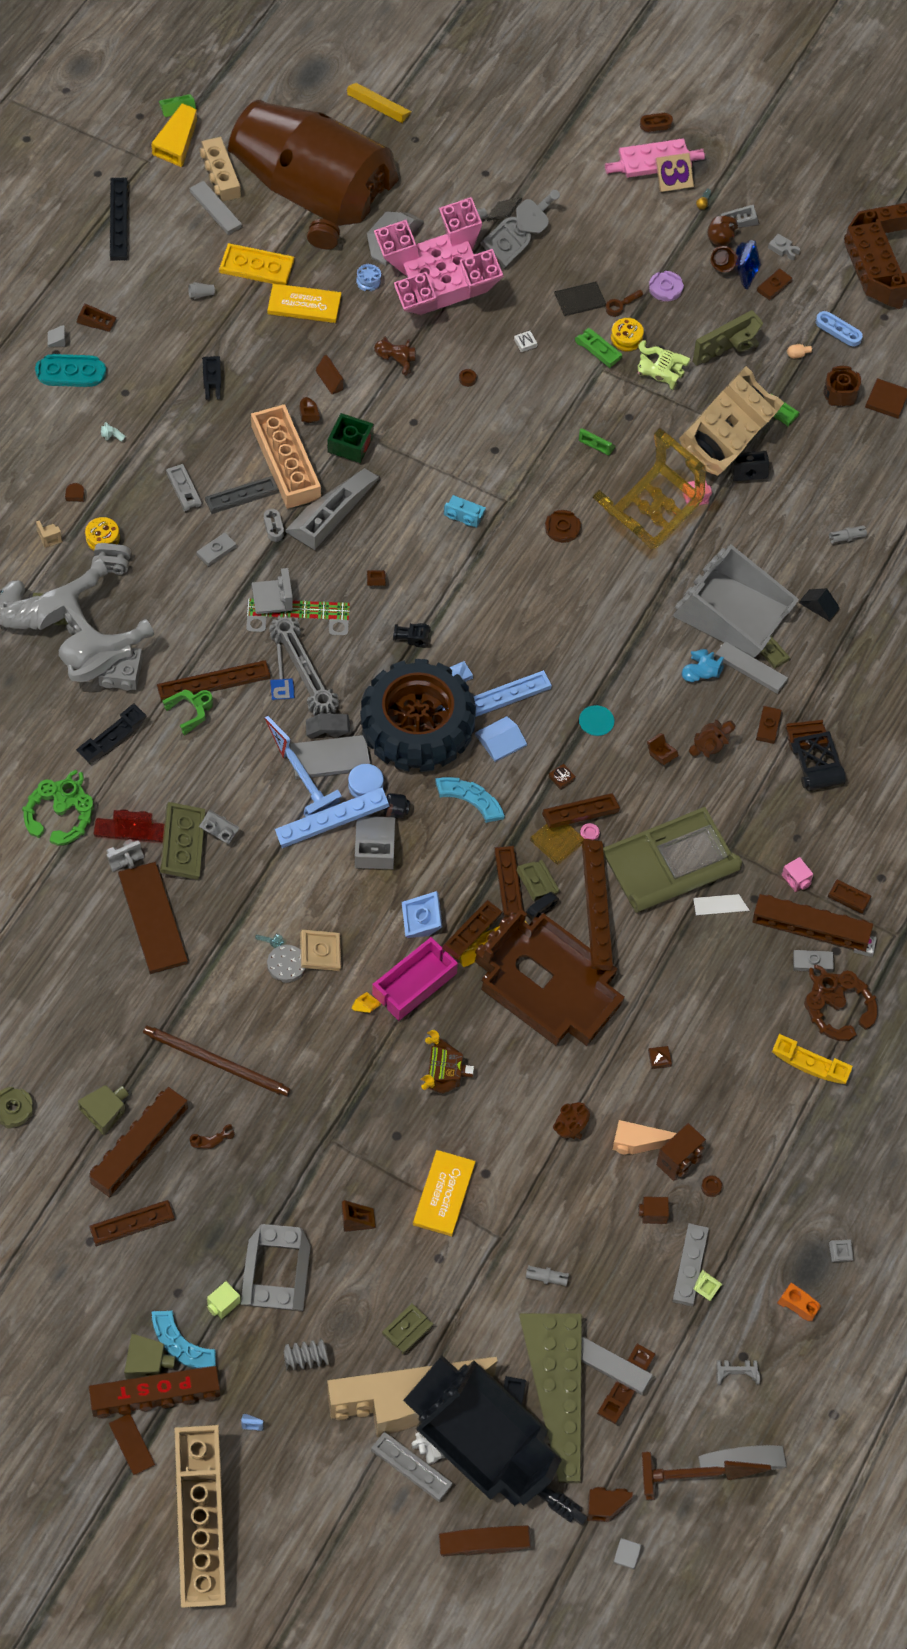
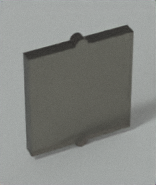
(504, 209)

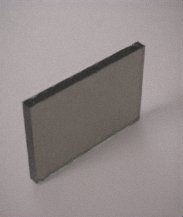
(580, 298)

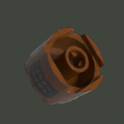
(842, 386)

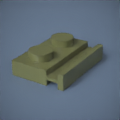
(537, 879)
(407, 1328)

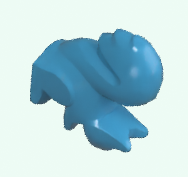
(705, 668)

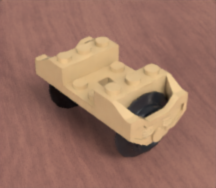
(745, 407)

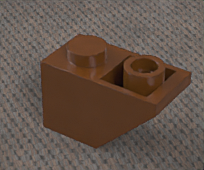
(606, 1504)

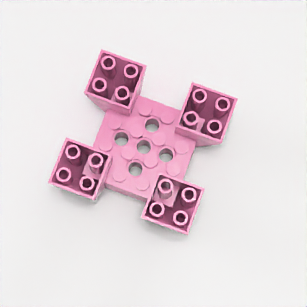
(442, 267)

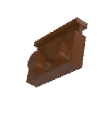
(807, 728)

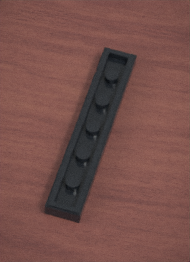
(118, 218)

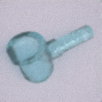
(274, 942)

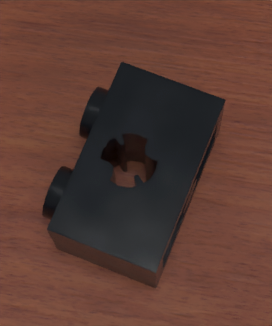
(750, 466)

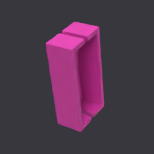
(414, 978)

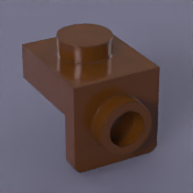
(661, 750)

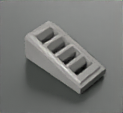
(745, 211)

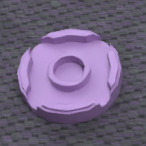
(666, 286)

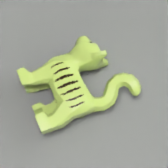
(664, 365)

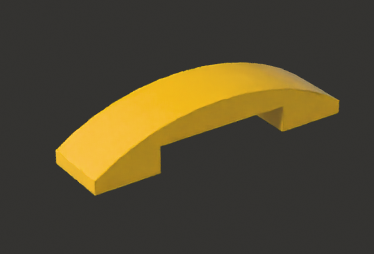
(809, 1062)

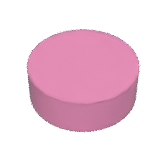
(590, 831)

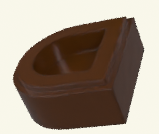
(74, 492)

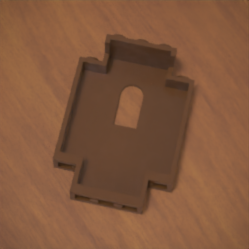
(575, 997)

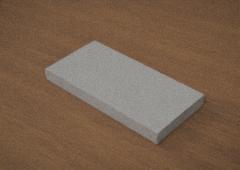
(331, 755)

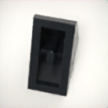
(820, 602)

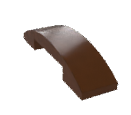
(621, 1395)

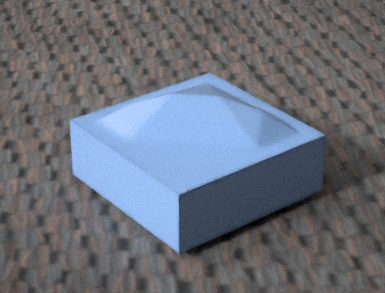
(463, 670)

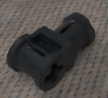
(413, 634)

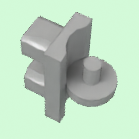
(219, 826)
(125, 855)

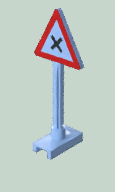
(320, 802)

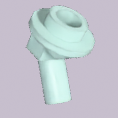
(107, 431)

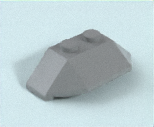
(387, 219)

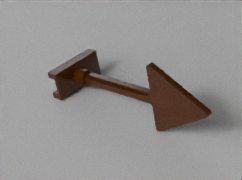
(732, 1470)

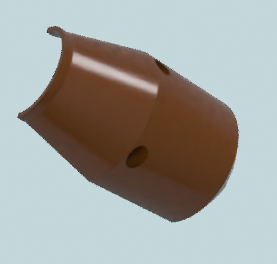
(313, 160)

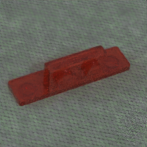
(130, 826)

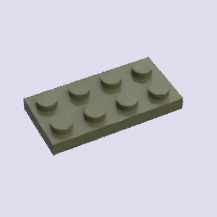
(182, 841)

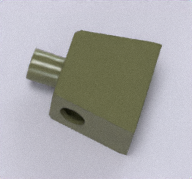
(103, 1107)
(146, 1358)

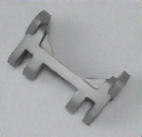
(751, 1371)

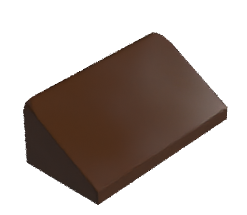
(330, 375)

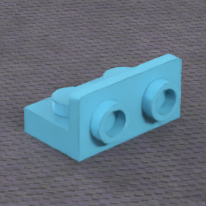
(464, 511)

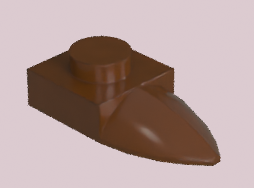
(308, 410)

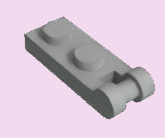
(183, 487)

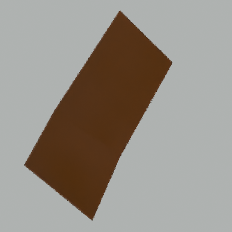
(131, 1444)

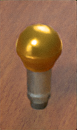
(702, 202)

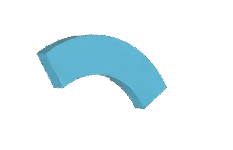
(471, 793)
(176, 1345)

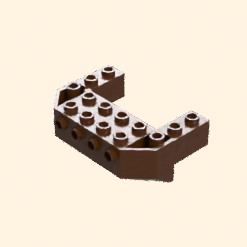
(873, 254)

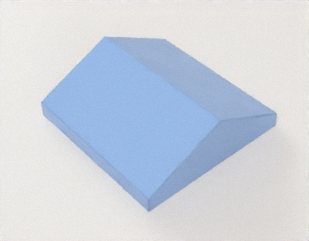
(501, 738)
(422, 915)

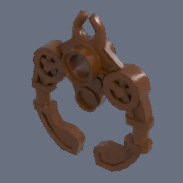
(834, 997)

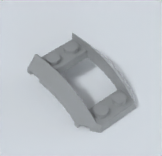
(271, 1295)

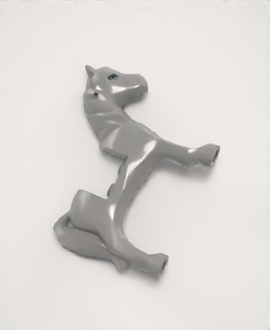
(86, 649)

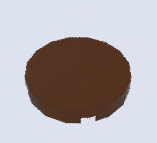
(562, 526)

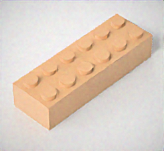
(285, 456)

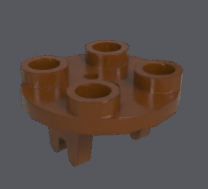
(572, 1120)

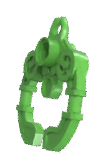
(62, 802)

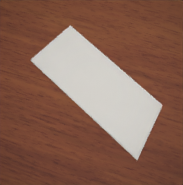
(719, 904)

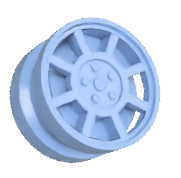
(368, 278)

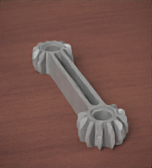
(303, 666)

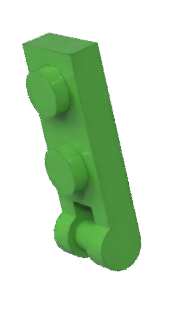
(599, 347)

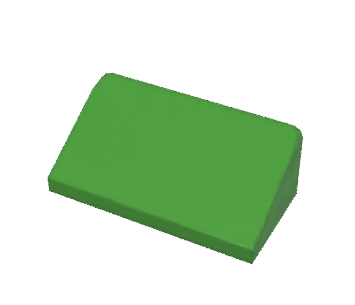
(170, 105)
(596, 442)

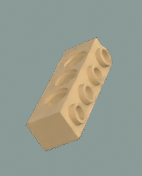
(220, 169)

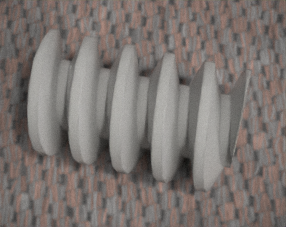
(305, 1354)

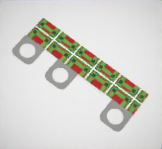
(305, 609)

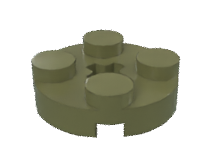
(23, 1110)

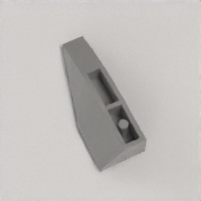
(327, 512)

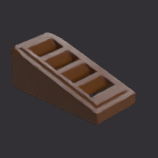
(86, 320)

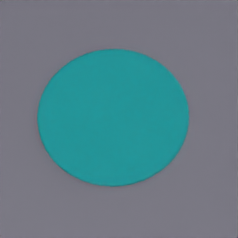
(596, 720)

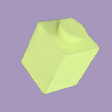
(223, 1300)

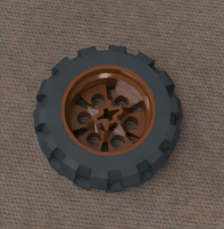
(412, 745)

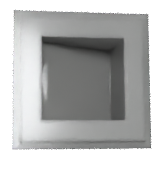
(57, 337)
(627, 1553)

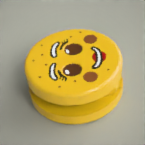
(627, 334)
(102, 531)

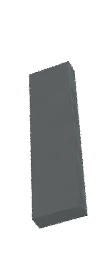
(241, 494)

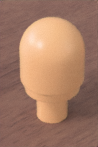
(798, 351)

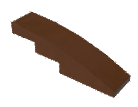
(485, 1540)

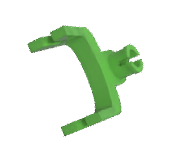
(198, 701)

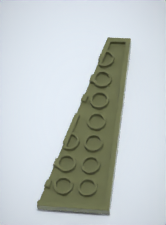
(555, 1360)

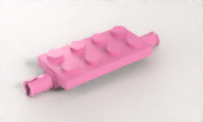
(641, 159)

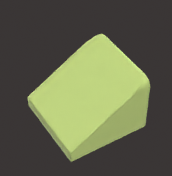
(707, 1285)

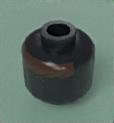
(398, 806)

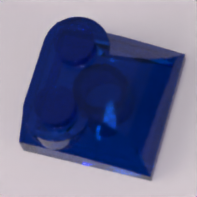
(747, 262)

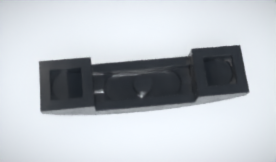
(113, 736)

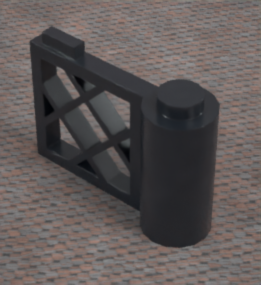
(825, 774)

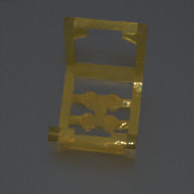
(662, 442)

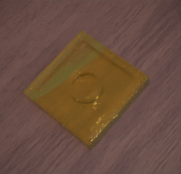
(557, 841)

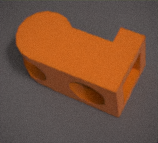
(799, 1302)

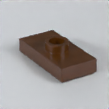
(774, 284)
(768, 724)
(849, 896)

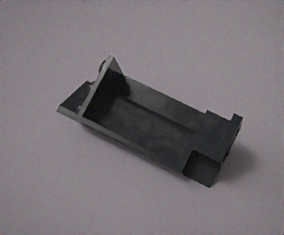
(483, 1431)

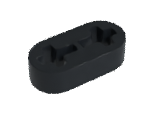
(543, 905)

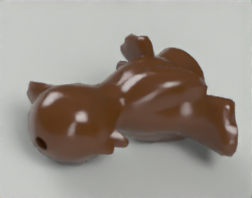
(401, 353)

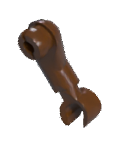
(210, 1142)

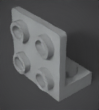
(273, 595)

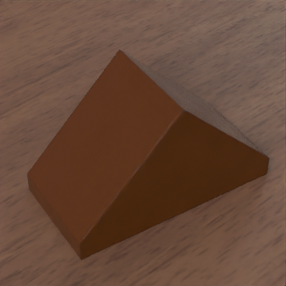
(357, 1217)

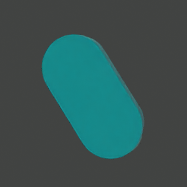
(70, 370)

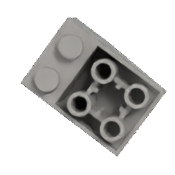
(375, 842)

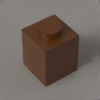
(654, 1210)

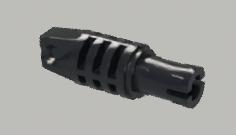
(563, 1505)

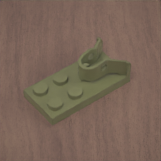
(730, 335)

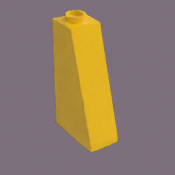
(176, 136)

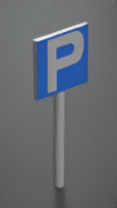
(281, 688)

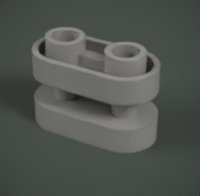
(114, 557)

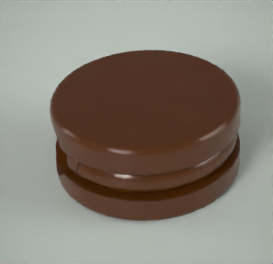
(323, 234)

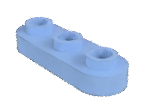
(839, 328)

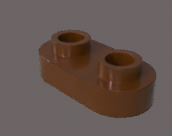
(656, 122)

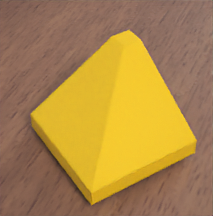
(365, 1003)

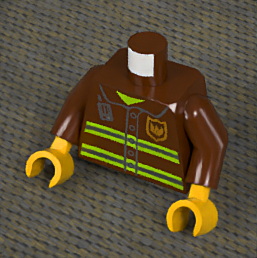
(444, 1066)

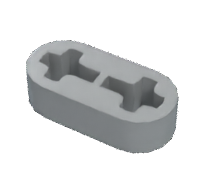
(269, 525)

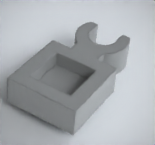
(783, 246)

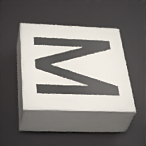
(525, 341)

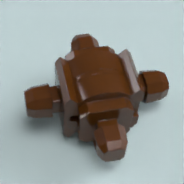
(712, 738)

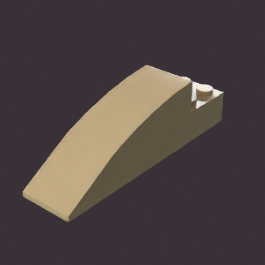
(384, 1396)
(200, 1516)

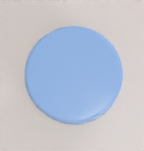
(364, 779)

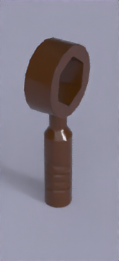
(614, 302)

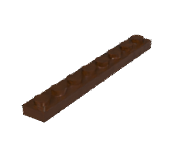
(597, 905)

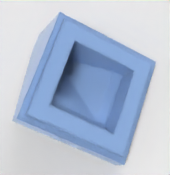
(251, 1423)

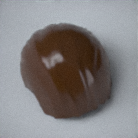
(723, 259)

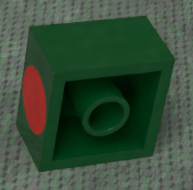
(350, 438)

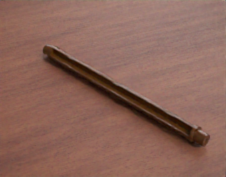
(216, 1060)

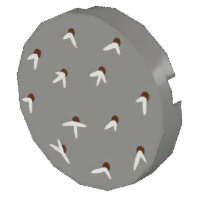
(285, 963)

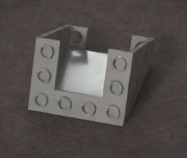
(735, 602)

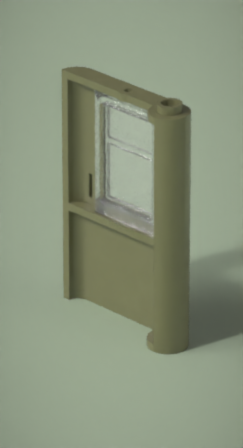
(671, 859)

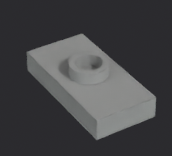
(216, 549)
(807, 959)

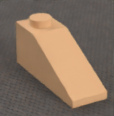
(637, 1138)

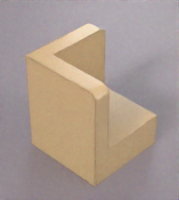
(49, 534)

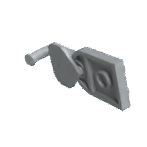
(507, 237)

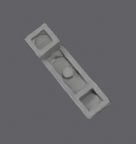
(764, 1454)

